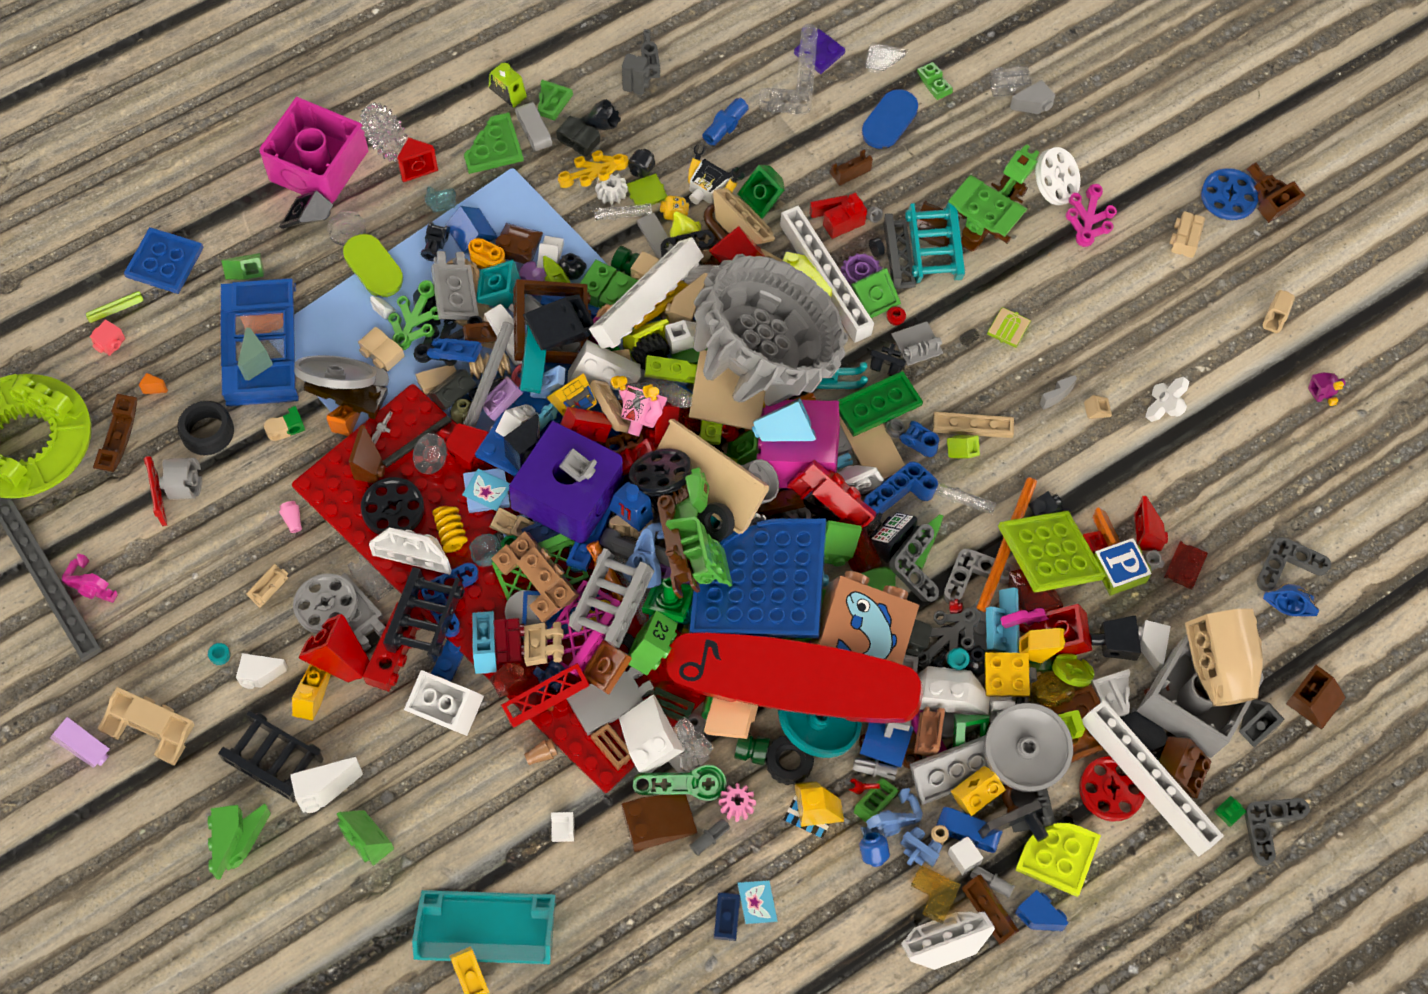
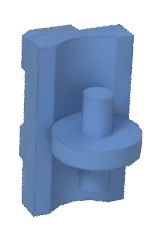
(918, 850)

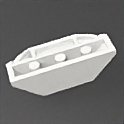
(411, 549)
(953, 690)
(949, 942)

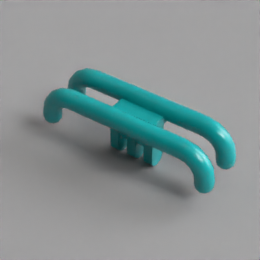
(833, 383)

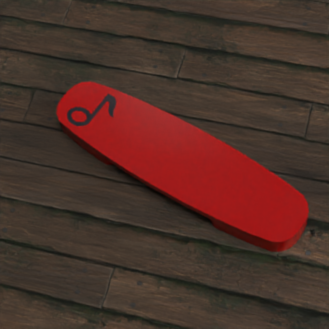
(795, 677)

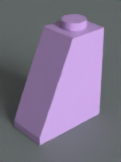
(80, 743)

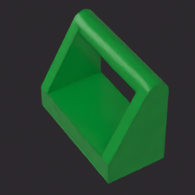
(962, 721)

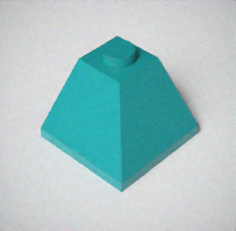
(497, 284)

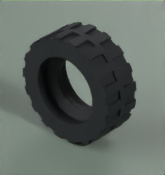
(784, 775)

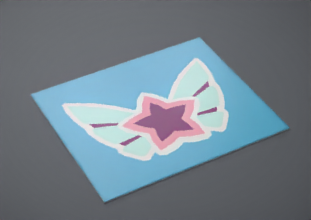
(487, 489)
(757, 902)

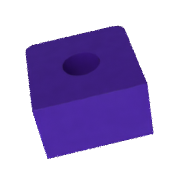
(571, 508)

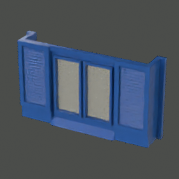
(269, 312)

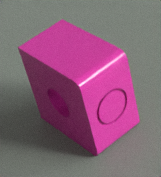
(313, 150)

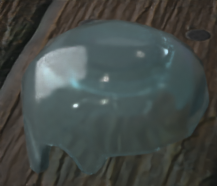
(483, 549)

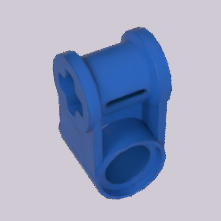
(917, 438)

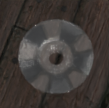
(429, 453)

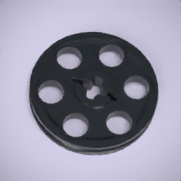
(660, 471)
(392, 497)

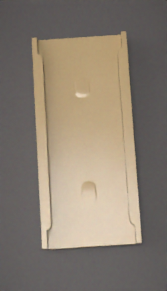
(726, 479)

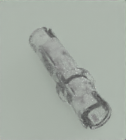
(622, 212)
(965, 498)

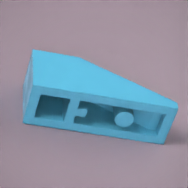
(484, 642)

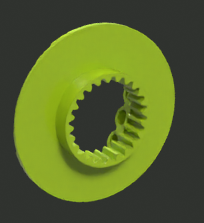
(69, 437)

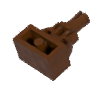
(1274, 194)

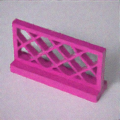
(594, 639)

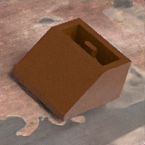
(1317, 697)
(1185, 764)

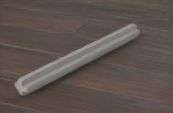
(489, 374)

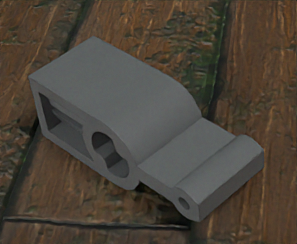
(650, 51)

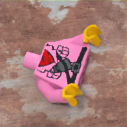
(639, 405)

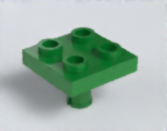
(666, 602)

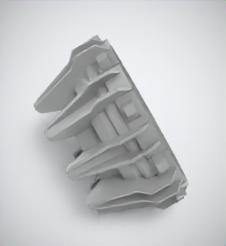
(767, 328)

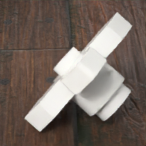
(1168, 399)

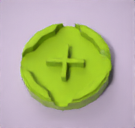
(1073, 670)

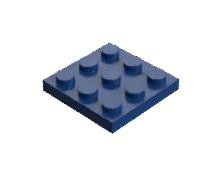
(163, 260)

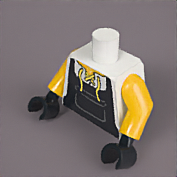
(706, 177)

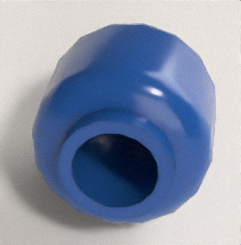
(874, 849)

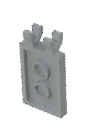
(454, 288)
(366, 617)
(597, 708)

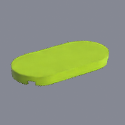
(373, 265)

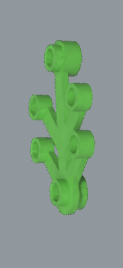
(414, 318)

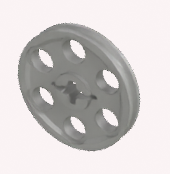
(316, 601)

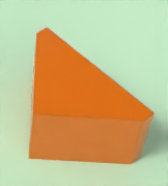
(342, 420)

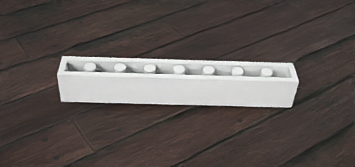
(807, 243)
(646, 293)
(1152, 778)

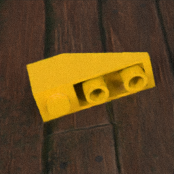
(310, 693)

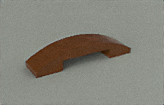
(118, 433)

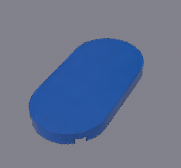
(890, 119)

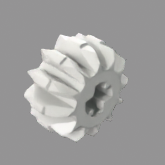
(612, 189)

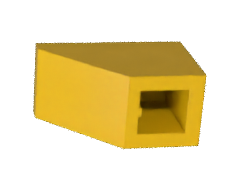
(1042, 643)

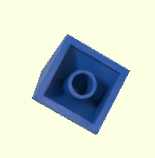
(469, 224)

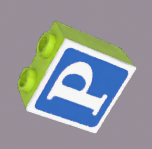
(1123, 566)

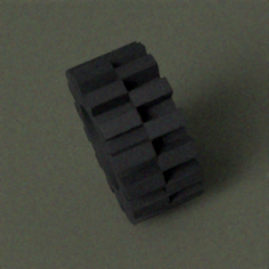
(651, 345)

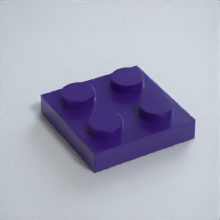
(827, 52)

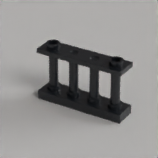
(410, 600)
(251, 766)

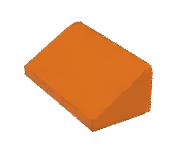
(1105, 526)

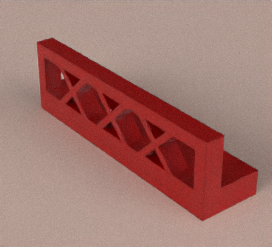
(550, 701)

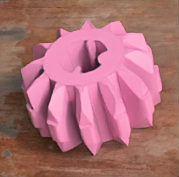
(745, 799)

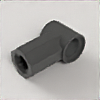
(616, 543)

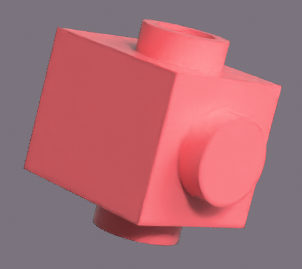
(107, 338)

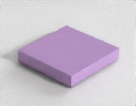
(501, 398)

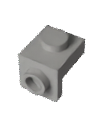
(578, 466)

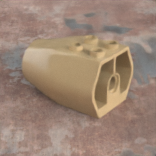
(1227, 655)

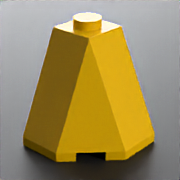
(817, 804)

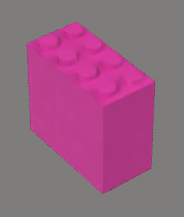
(793, 456)

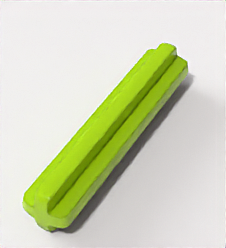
(114, 306)

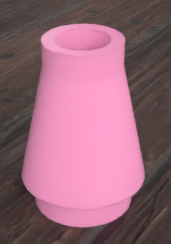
(291, 515)

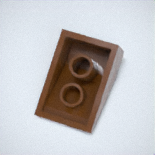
(658, 820)

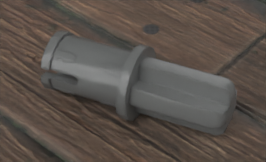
(709, 837)

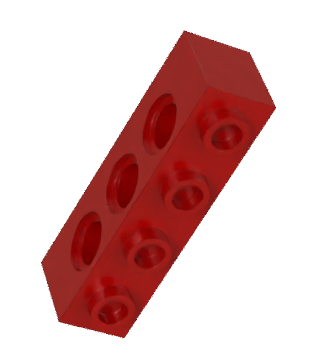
(386, 678)

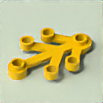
(602, 170)

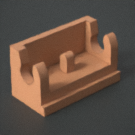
(929, 732)

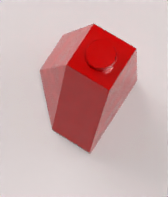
(336, 650)

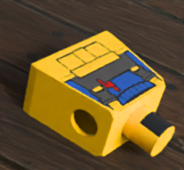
(573, 394)

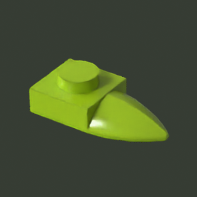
(554, 271)

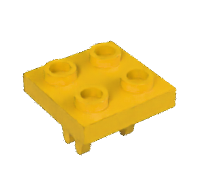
(1007, 674)

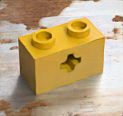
(977, 790)

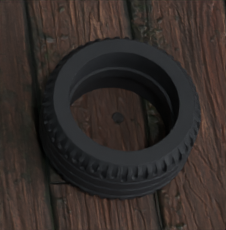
(200, 411)

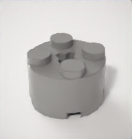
(181, 478)

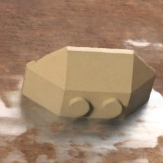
(734, 212)

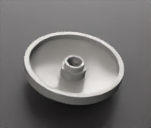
(335, 372)
(1028, 747)

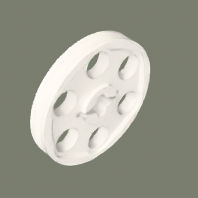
(1057, 175)

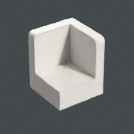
(562, 826)
(965, 855)

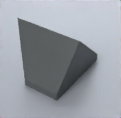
(1260, 722)

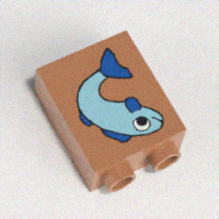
(866, 618)

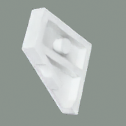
(1114, 691)

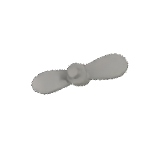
(381, 428)

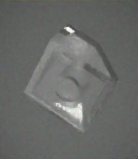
(883, 56)

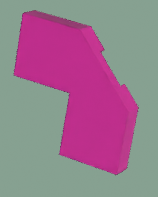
(1023, 616)

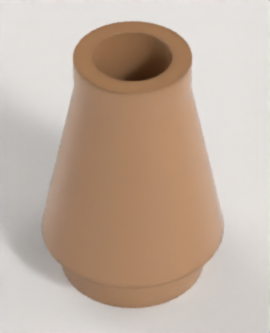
(542, 752)

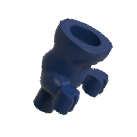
(551, 670)

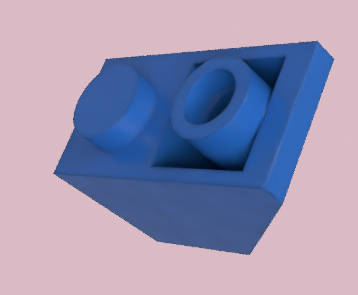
(1040, 914)

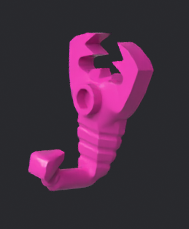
(87, 584)

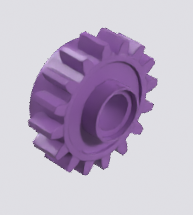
(859, 267)

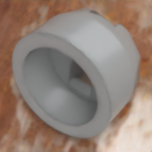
(877, 212)

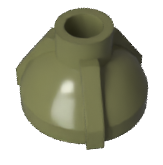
(459, 414)

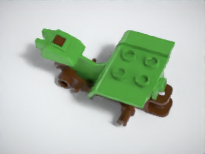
(990, 209)
(689, 548)

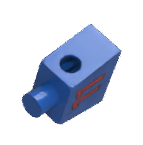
(632, 506)

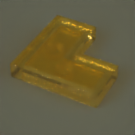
(941, 892)

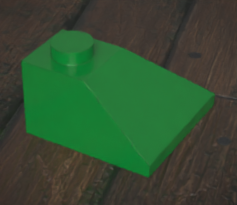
(762, 189)

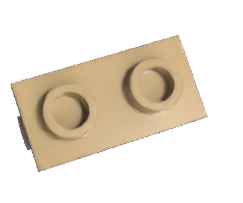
(267, 585)

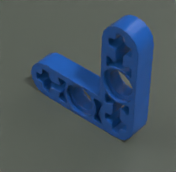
(440, 598)

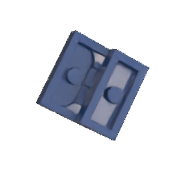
(886, 749)

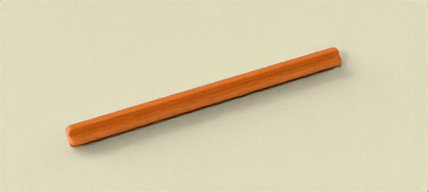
(1004, 549)

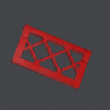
(156, 493)

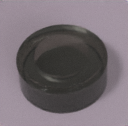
(969, 337)

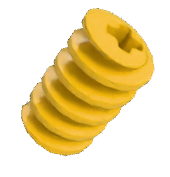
(449, 528)

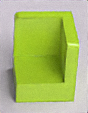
(963, 446)
(1074, 723)

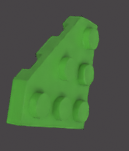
(494, 146)

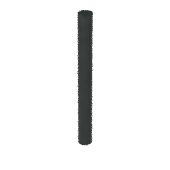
(411, 445)

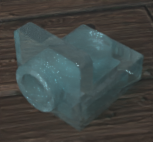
(440, 200)

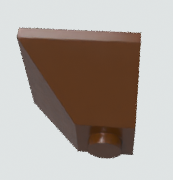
(365, 459)

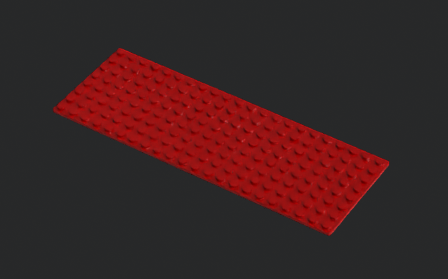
(338, 498)

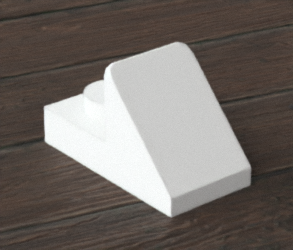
(552, 248)

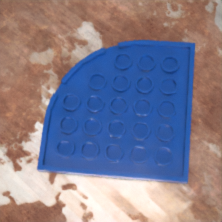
(774, 581)

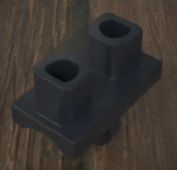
(879, 358)

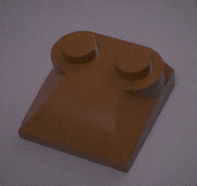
(519, 243)

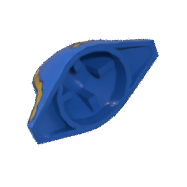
(1292, 600)

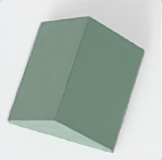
(253, 356)

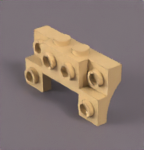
(149, 718)

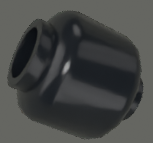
(641, 163)

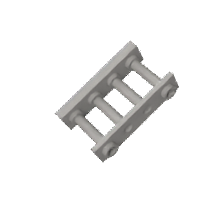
(625, 612)

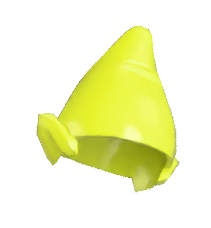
(683, 225)

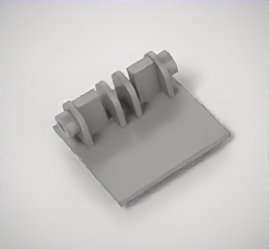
(917, 343)

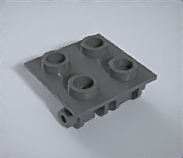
(1045, 814)

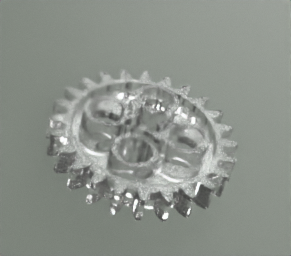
(383, 130)

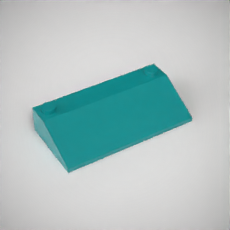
(492, 924)

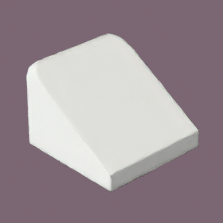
(381, 307)

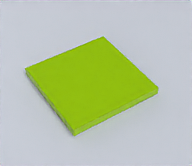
(1051, 551)

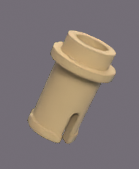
(941, 831)

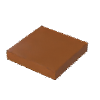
(606, 666)

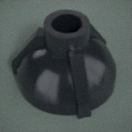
(572, 269)
(976, 665)

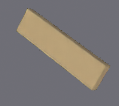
(973, 424)

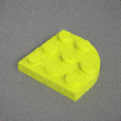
(1061, 858)

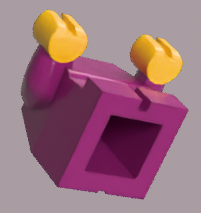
(1325, 386)

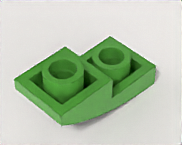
(934, 81)

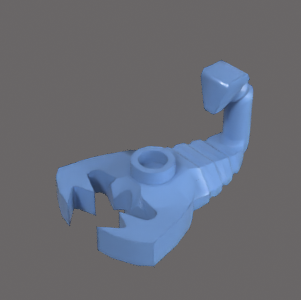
(645, 553)
(891, 822)

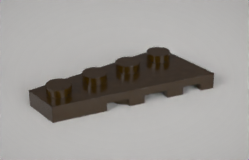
(361, 399)

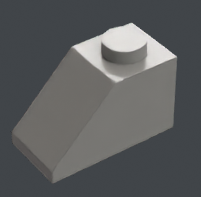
(1033, 99)

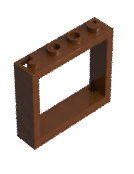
(548, 289)

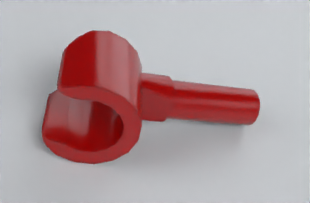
(860, 786)

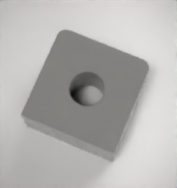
(1183, 710)

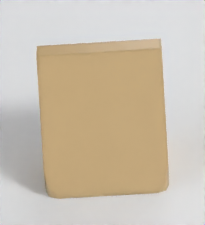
(1097, 407)

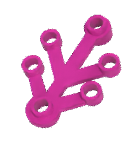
(1093, 193)

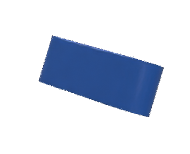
(963, 825)

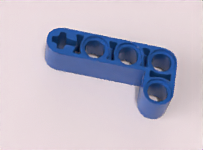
(911, 478)

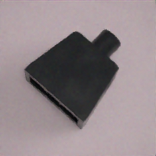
(1118, 638)

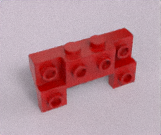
(833, 493)

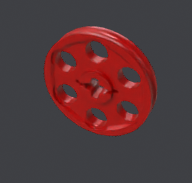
(1104, 794)

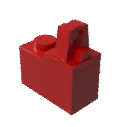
(845, 217)

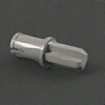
(875, 768)
(993, 881)

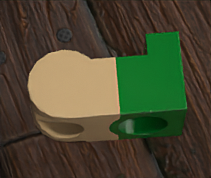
(284, 426)

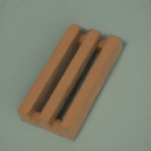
(623, 760)

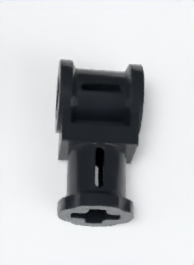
(435, 238)

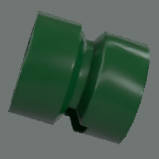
(623, 260)
(752, 748)

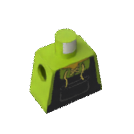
(507, 84)

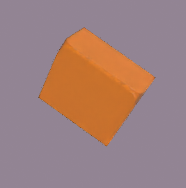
(152, 385)

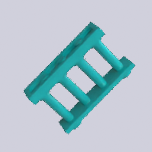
(951, 231)

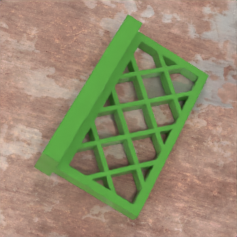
(553, 545)

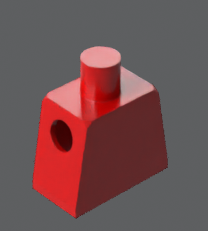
(463, 444)

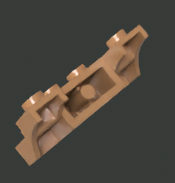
(541, 571)

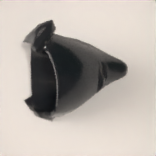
(602, 116)

